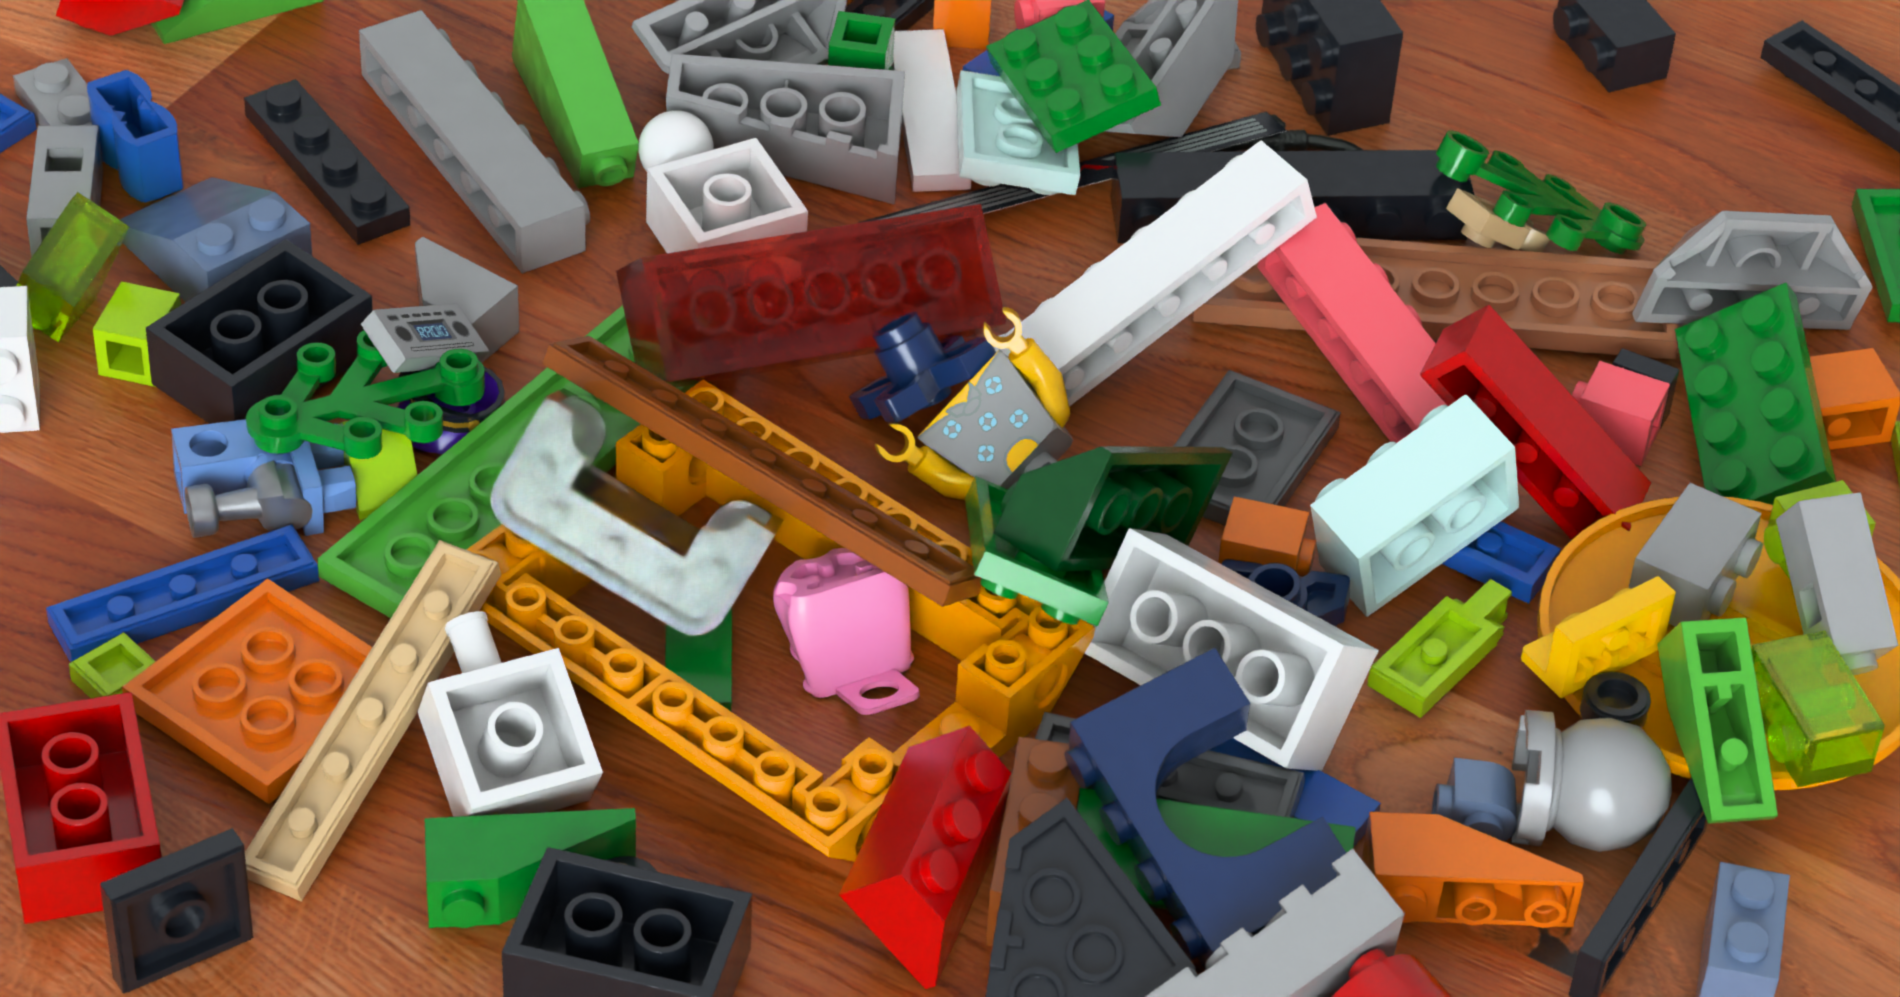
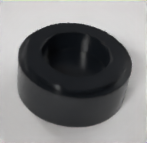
(1616, 697)

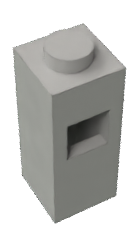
(63, 164)
(1838, 577)

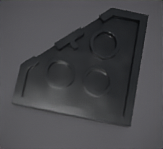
(1074, 919)

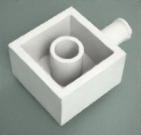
(507, 730)

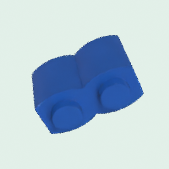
(136, 136)

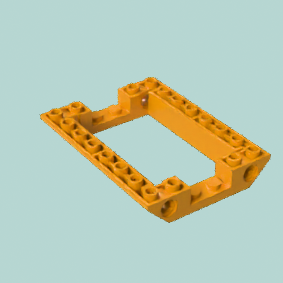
(1008, 648)

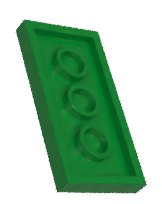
(1755, 399)
(1012, 572)

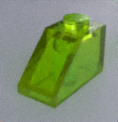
(71, 265)

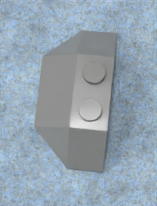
(741, 30)
(1184, 53)
(1750, 253)

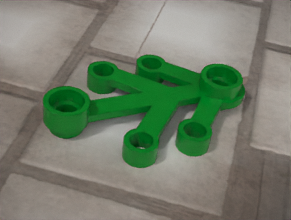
(1575, 216)
(289, 419)

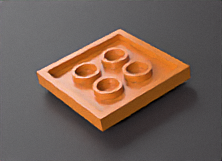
(252, 687)

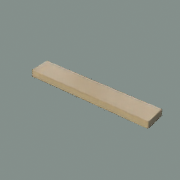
(367, 722)

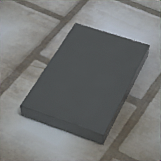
(1271, 440)

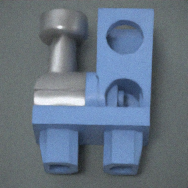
(231, 478)

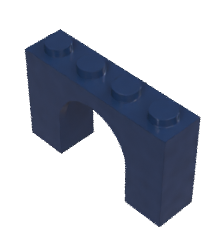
(1126, 757)

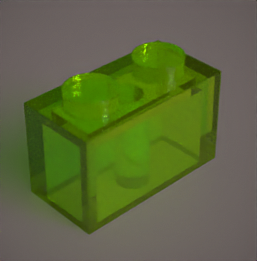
(1814, 709)

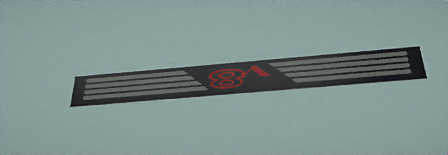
(1101, 168)

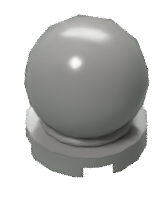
(1592, 783)

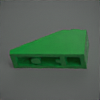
(487, 862)

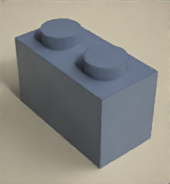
(1743, 933)

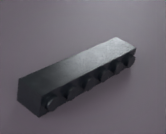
(1373, 191)

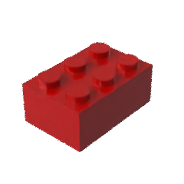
(75, 802)

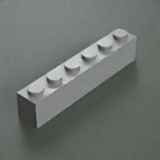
(474, 141)

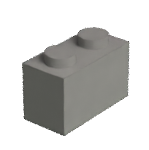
(1700, 553)

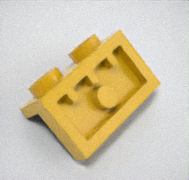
(1602, 637)

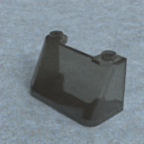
(616, 533)

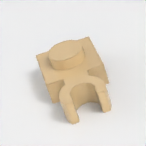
(1487, 228)

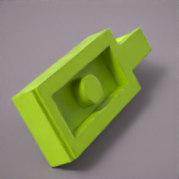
(1441, 649)

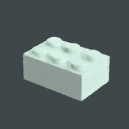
(1416, 503)

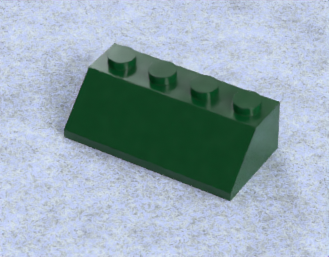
(1082, 506)

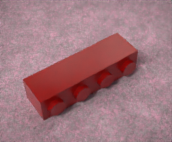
(1559, 447)

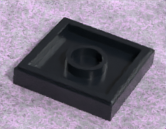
(177, 910)

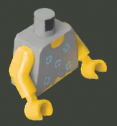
(997, 425)

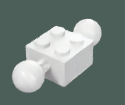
(712, 194)

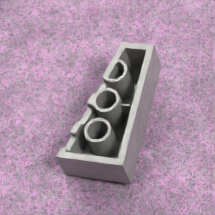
(810, 118)
(1304, 945)

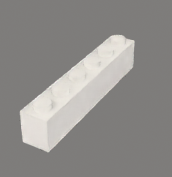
(1170, 268)

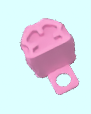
(847, 629)

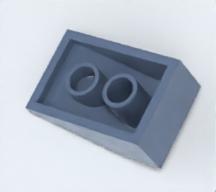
(211, 232)

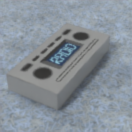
(420, 335)

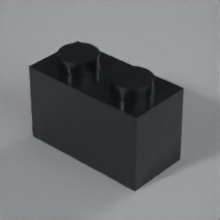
(1616, 40)

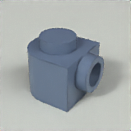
(1479, 797)

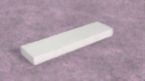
(929, 111)

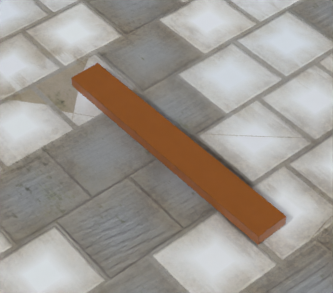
(765, 470)

